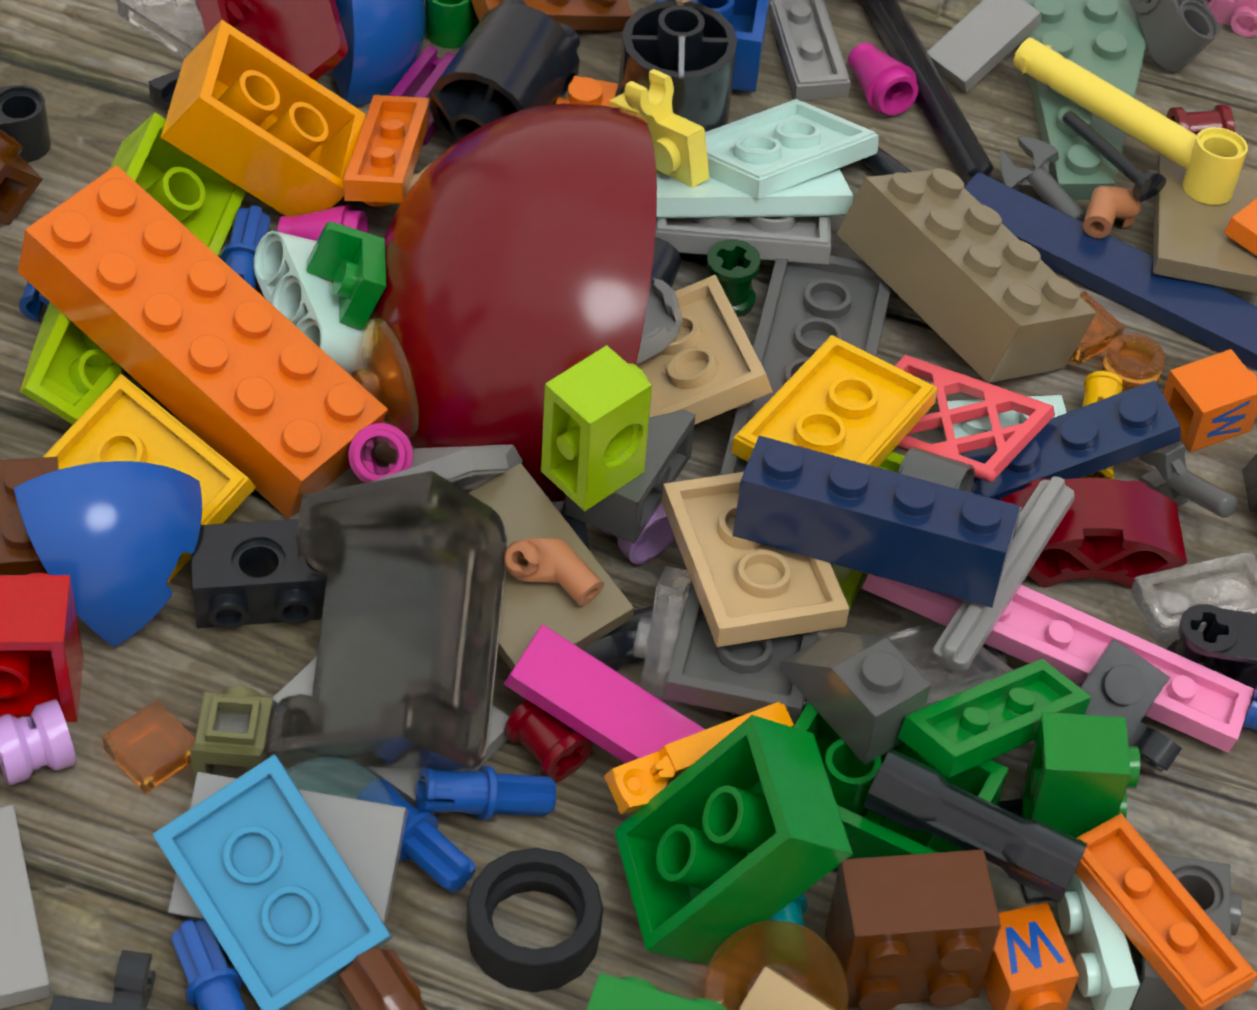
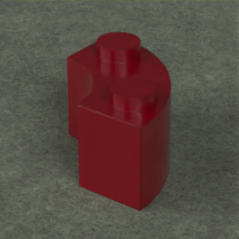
(1109, 533)

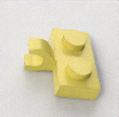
(676, 141)

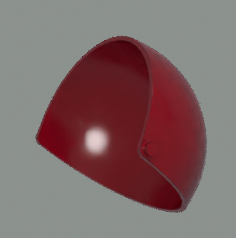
(518, 266)

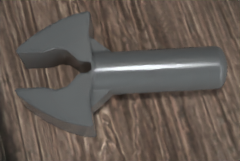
(1039, 180)
(1179, 484)

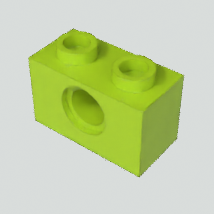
(595, 427)

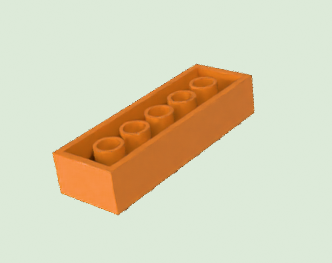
(198, 338)

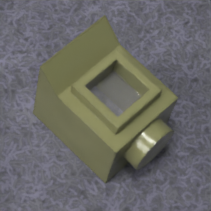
(232, 730)

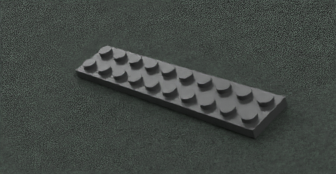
(798, 315)

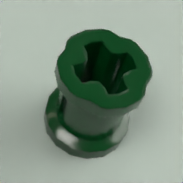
(735, 280)

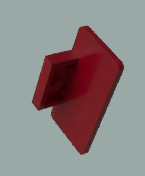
(298, 31)

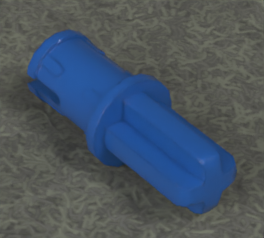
(246, 234)
(484, 793)
(430, 847)
(209, 977)

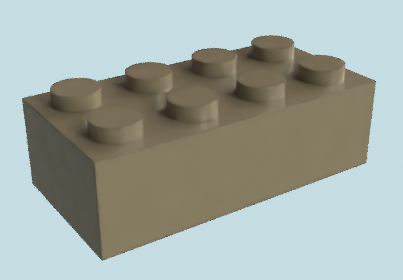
(966, 274)

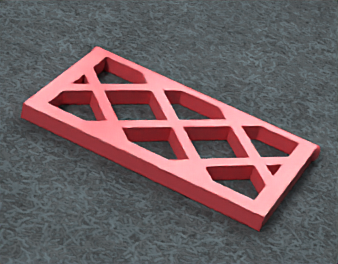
(1008, 440)

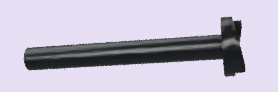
(1146, 184)

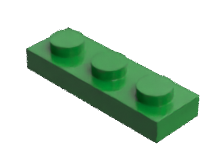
(990, 717)

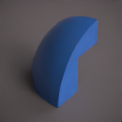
(381, 43)
(115, 535)

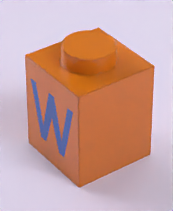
(1212, 399)
(1030, 963)

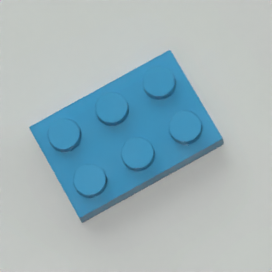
(272, 886)

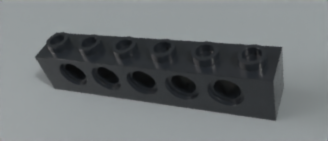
(260, 577)

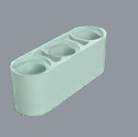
(305, 298)

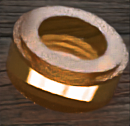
(1134, 360)

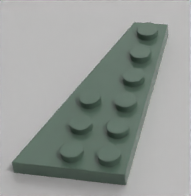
(1111, 45)

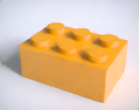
(262, 123)

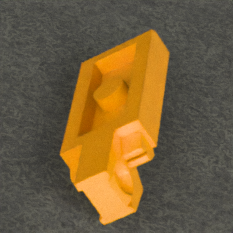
(645, 777)

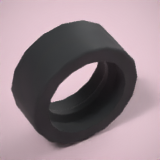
(541, 872)

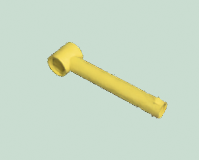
(1210, 158)

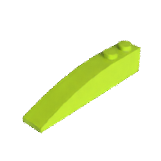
(65, 365)

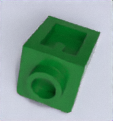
(355, 265)

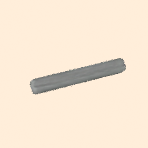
(975, 622)

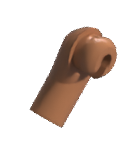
(1105, 206)
(552, 562)

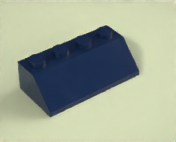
(875, 521)

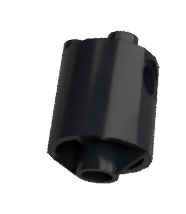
(692, 48)
(505, 66)

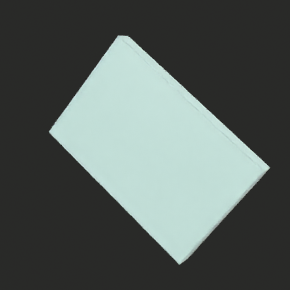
(784, 148)

